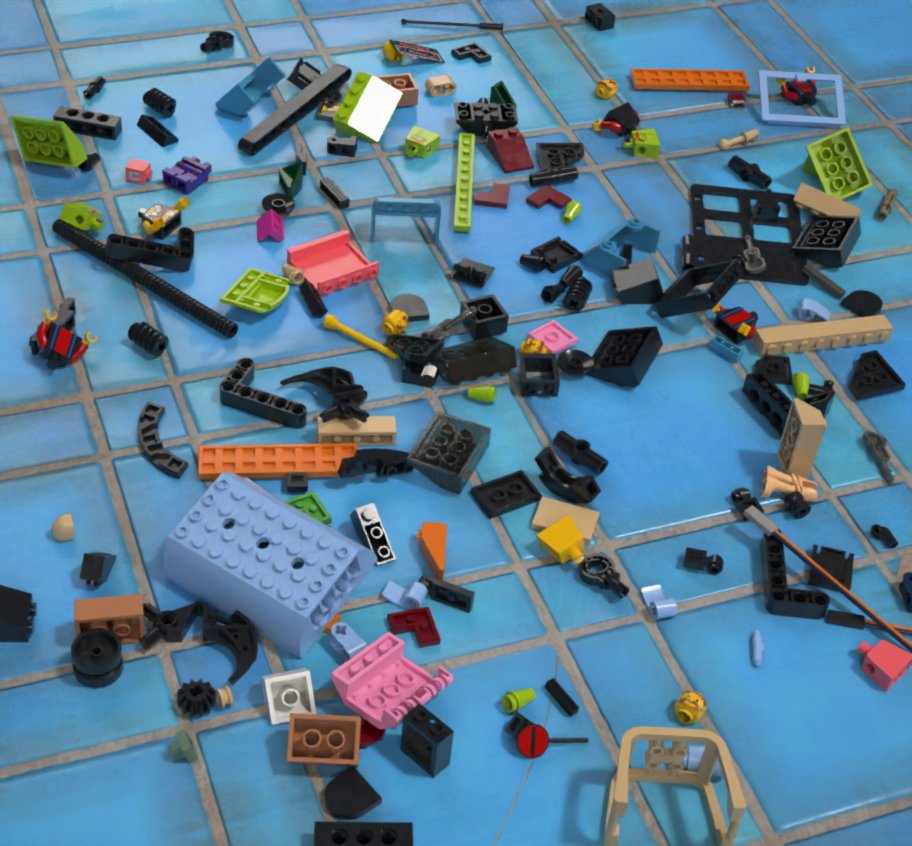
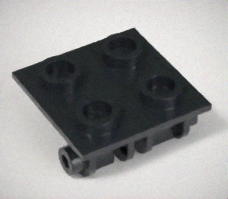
(472, 272)

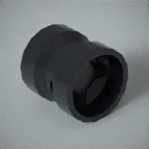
(798, 506)

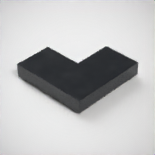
(471, 50)

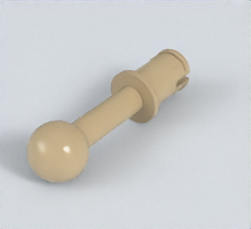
(725, 144)

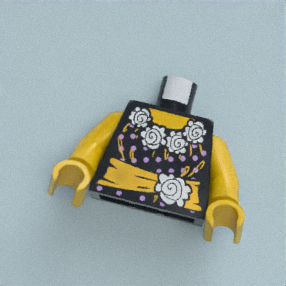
(162, 219)

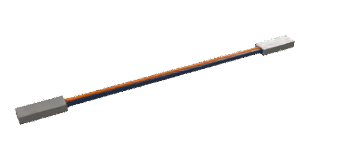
(771, 528)

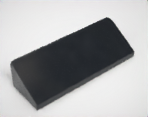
(156, 131)

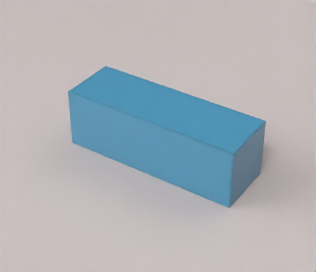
(726, 349)

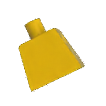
(563, 541)

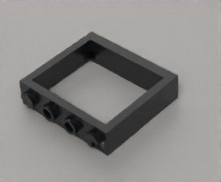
(675, 299)

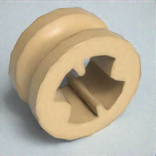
(224, 696)

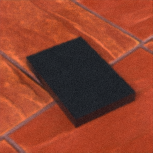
(506, 494)

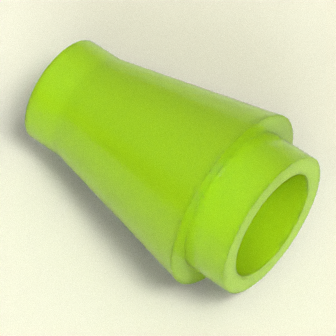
(572, 210)
(801, 384)
(483, 393)
(516, 700)

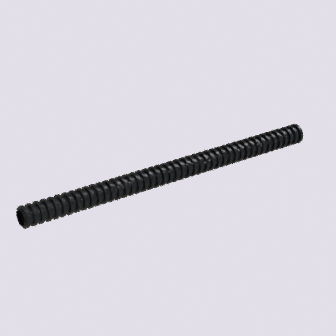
(147, 279)

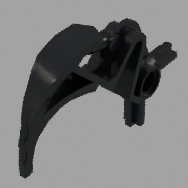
(345, 394)
(233, 635)

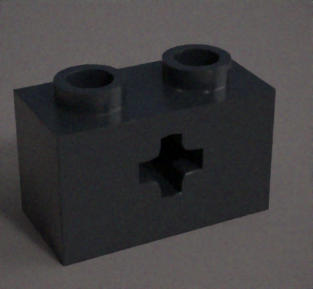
(600, 17)

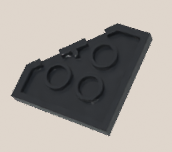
(558, 155)
(415, 348)
(874, 377)

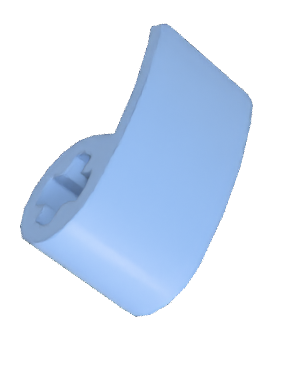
(809, 308)
(405, 598)
(657, 604)

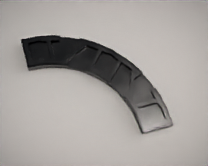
(152, 445)

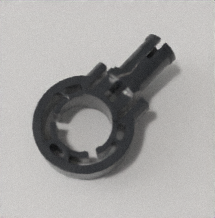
(217, 40)
(604, 579)

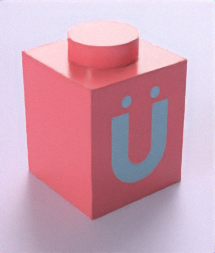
(138, 171)

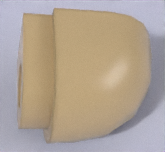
(63, 528)

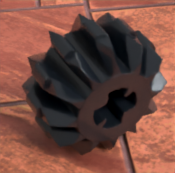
(196, 698)

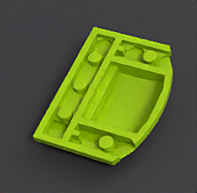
(257, 291)

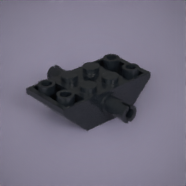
(483, 117)

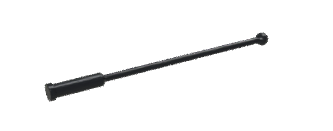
(481, 25)

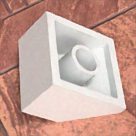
(287, 694)

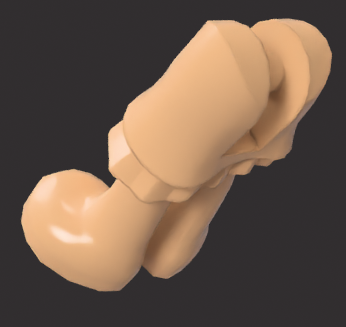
(777, 481)

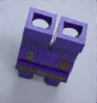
(187, 173)

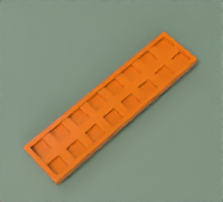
(689, 79)
(273, 460)

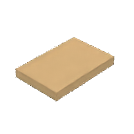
(552, 510)

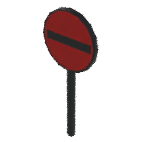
(534, 740)

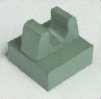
(183, 747)

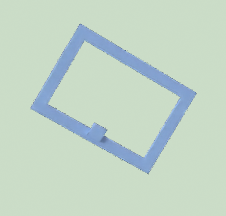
(798, 120)

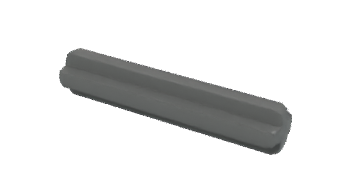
(824, 281)

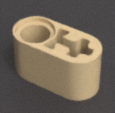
(440, 85)

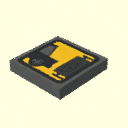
(328, 110)

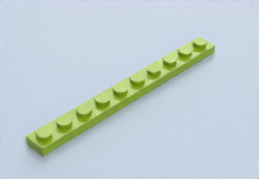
(464, 183)

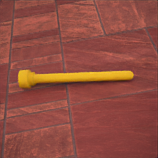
(331, 322)

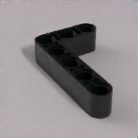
(153, 253)
(239, 395)
(778, 597)

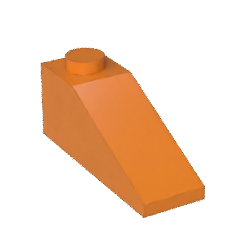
(433, 546)

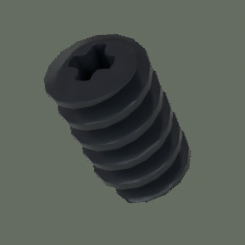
(160, 102)
(577, 293)
(148, 338)

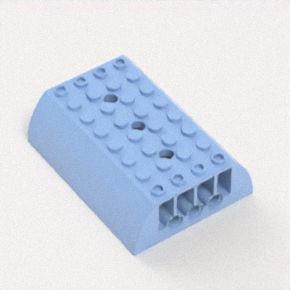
(261, 583)

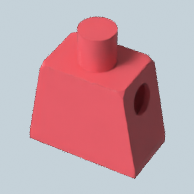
(884, 662)

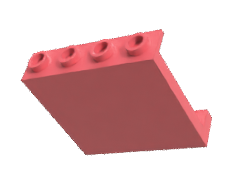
(332, 262)

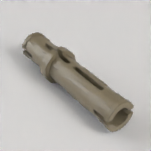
(886, 207)

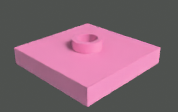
(554, 336)

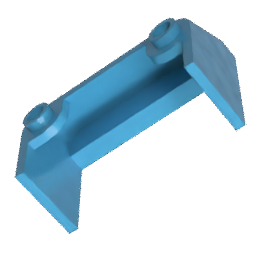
(251, 88)
(406, 207)
(602, 254)

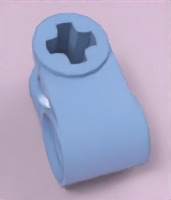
(346, 641)

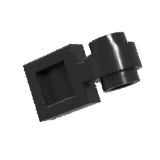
(743, 499)
(697, 559)

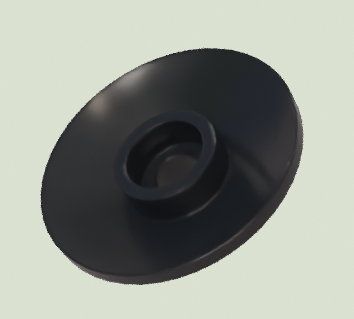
(278, 202)
(575, 362)

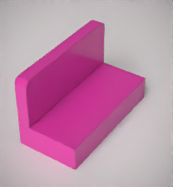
(270, 224)

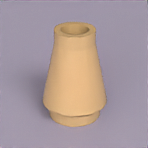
(295, 275)

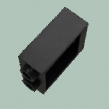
(538, 363)
(425, 741)

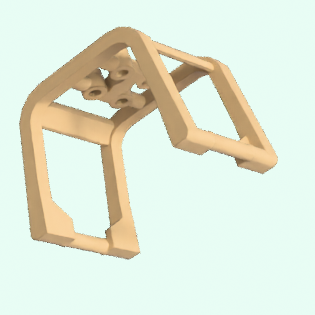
(714, 748)

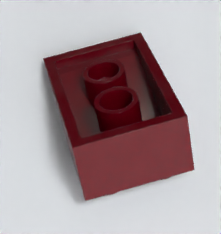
(509, 150)

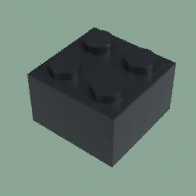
(489, 318)

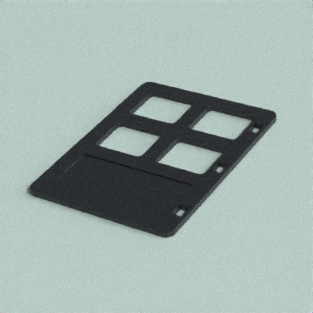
(781, 262)

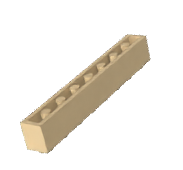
(822, 335)

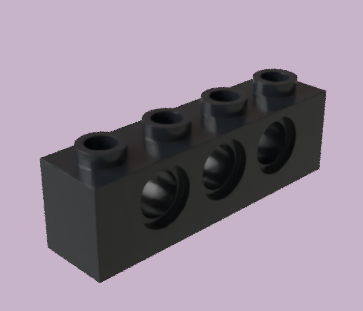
(90, 122)
(767, 398)
(363, 832)

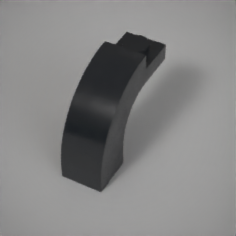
(563, 484)

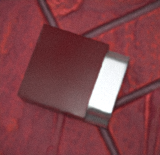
(736, 100)

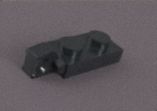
(448, 593)

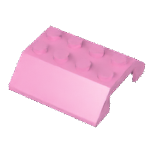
(385, 684)

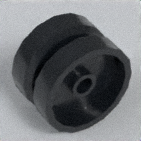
(97, 657)

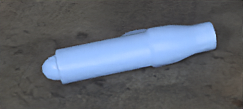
(758, 648)

